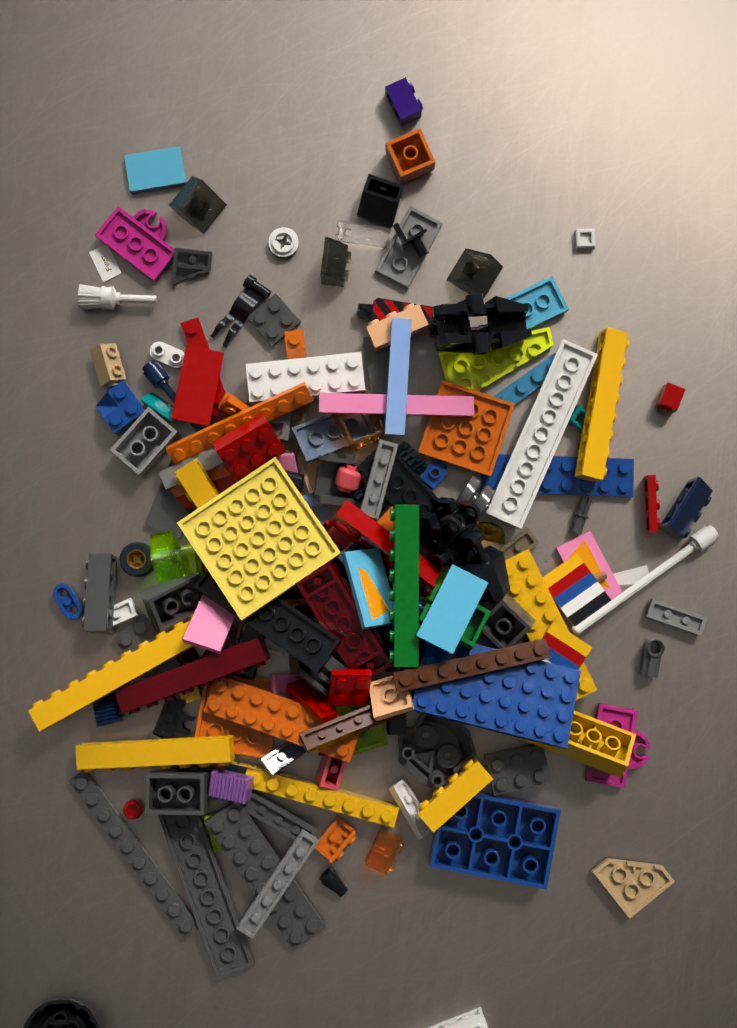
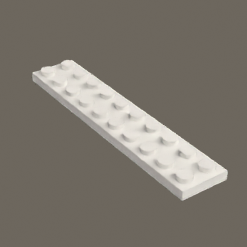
(541, 434)

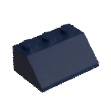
(686, 508)

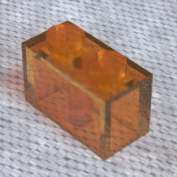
(384, 850)

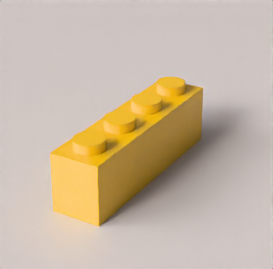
(196, 482)
(454, 795)

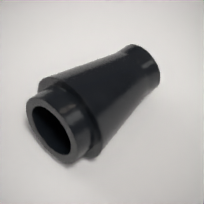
(333, 882)

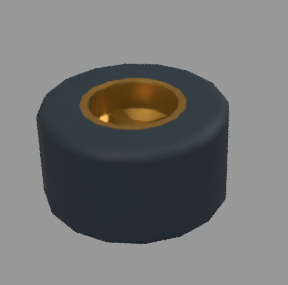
(131, 559)

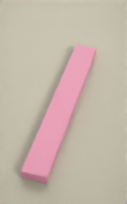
(376, 404)

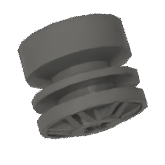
(320, 680)

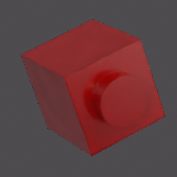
(670, 398)

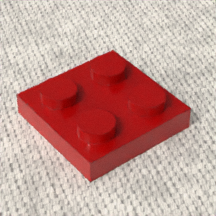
(349, 687)

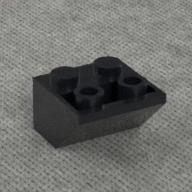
(380, 200)

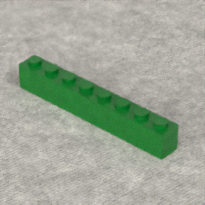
(405, 586)

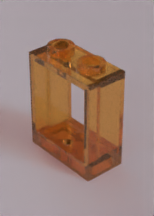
(361, 442)

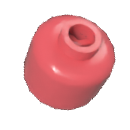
(348, 478)

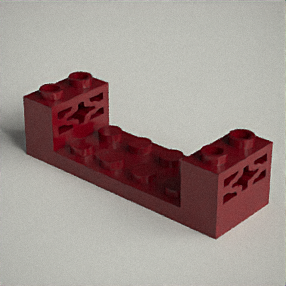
(339, 615)

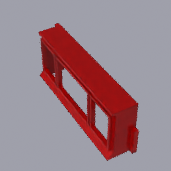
(378, 536)

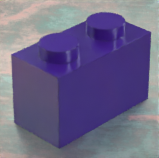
(403, 101)

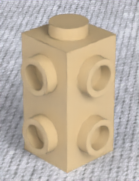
(108, 364)

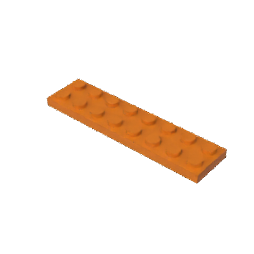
(270, 715)

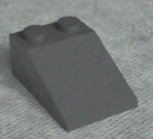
(171, 601)

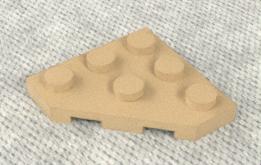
(632, 882)

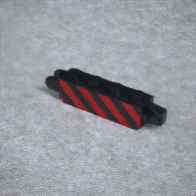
(382, 307)

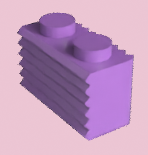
(230, 786)

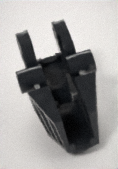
(504, 324)
(459, 528)

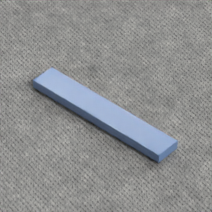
(397, 376)

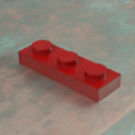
(652, 504)
(311, 701)

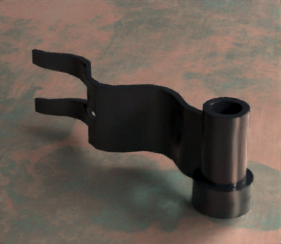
(242, 306)

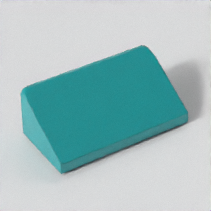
(159, 406)

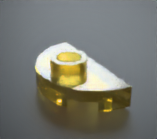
(492, 532)

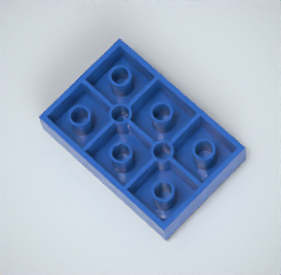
(498, 840)

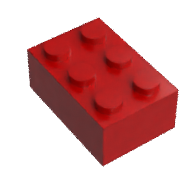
(249, 446)

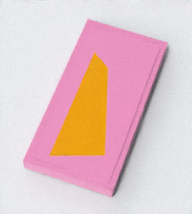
(591, 555)

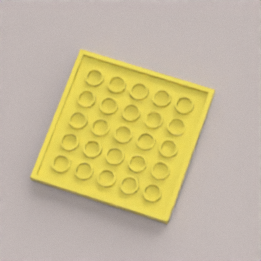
(258, 538)

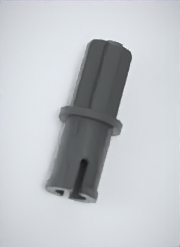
(581, 515)

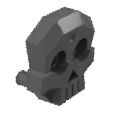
(445, 737)

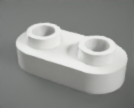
(167, 354)

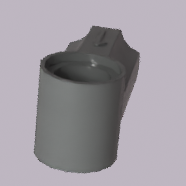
(652, 660)

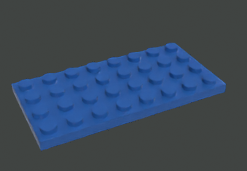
(519, 701)

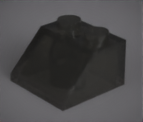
(197, 204)
(334, 263)
(475, 272)

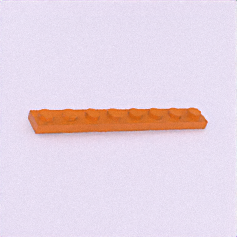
(272, 408)

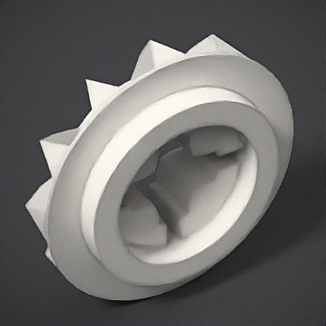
(279, 235)

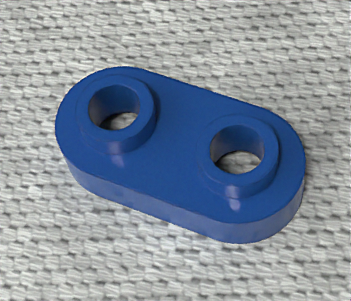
(68, 602)

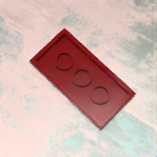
(197, 386)

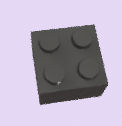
(507, 622)

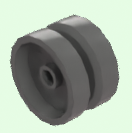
(470, 494)

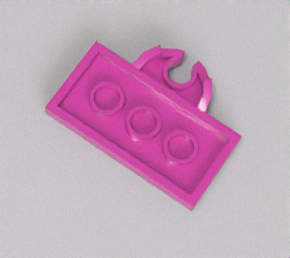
(138, 241)
(626, 720)

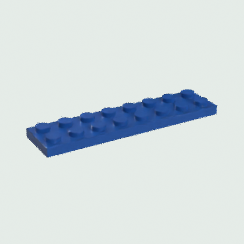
(561, 480)

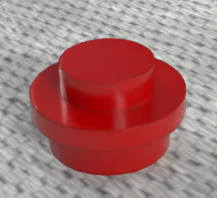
(133, 809)

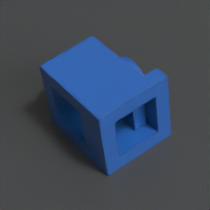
(430, 480)

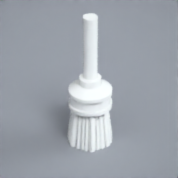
(107, 297)

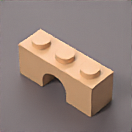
(380, 330)

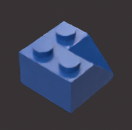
(120, 408)

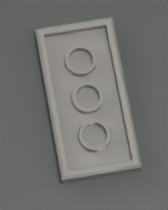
(401, 261)

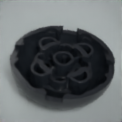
(62, 1012)

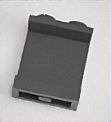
(325, 488)

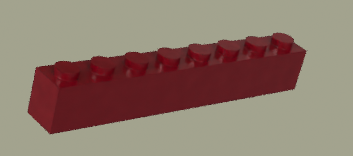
(193, 674)

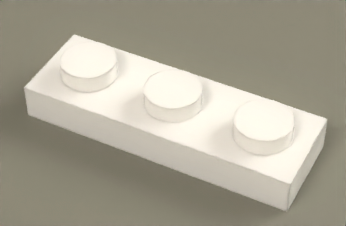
(409, 805)

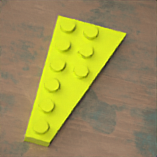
(482, 370)

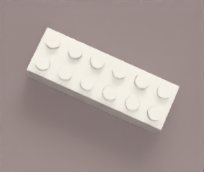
(321, 374)

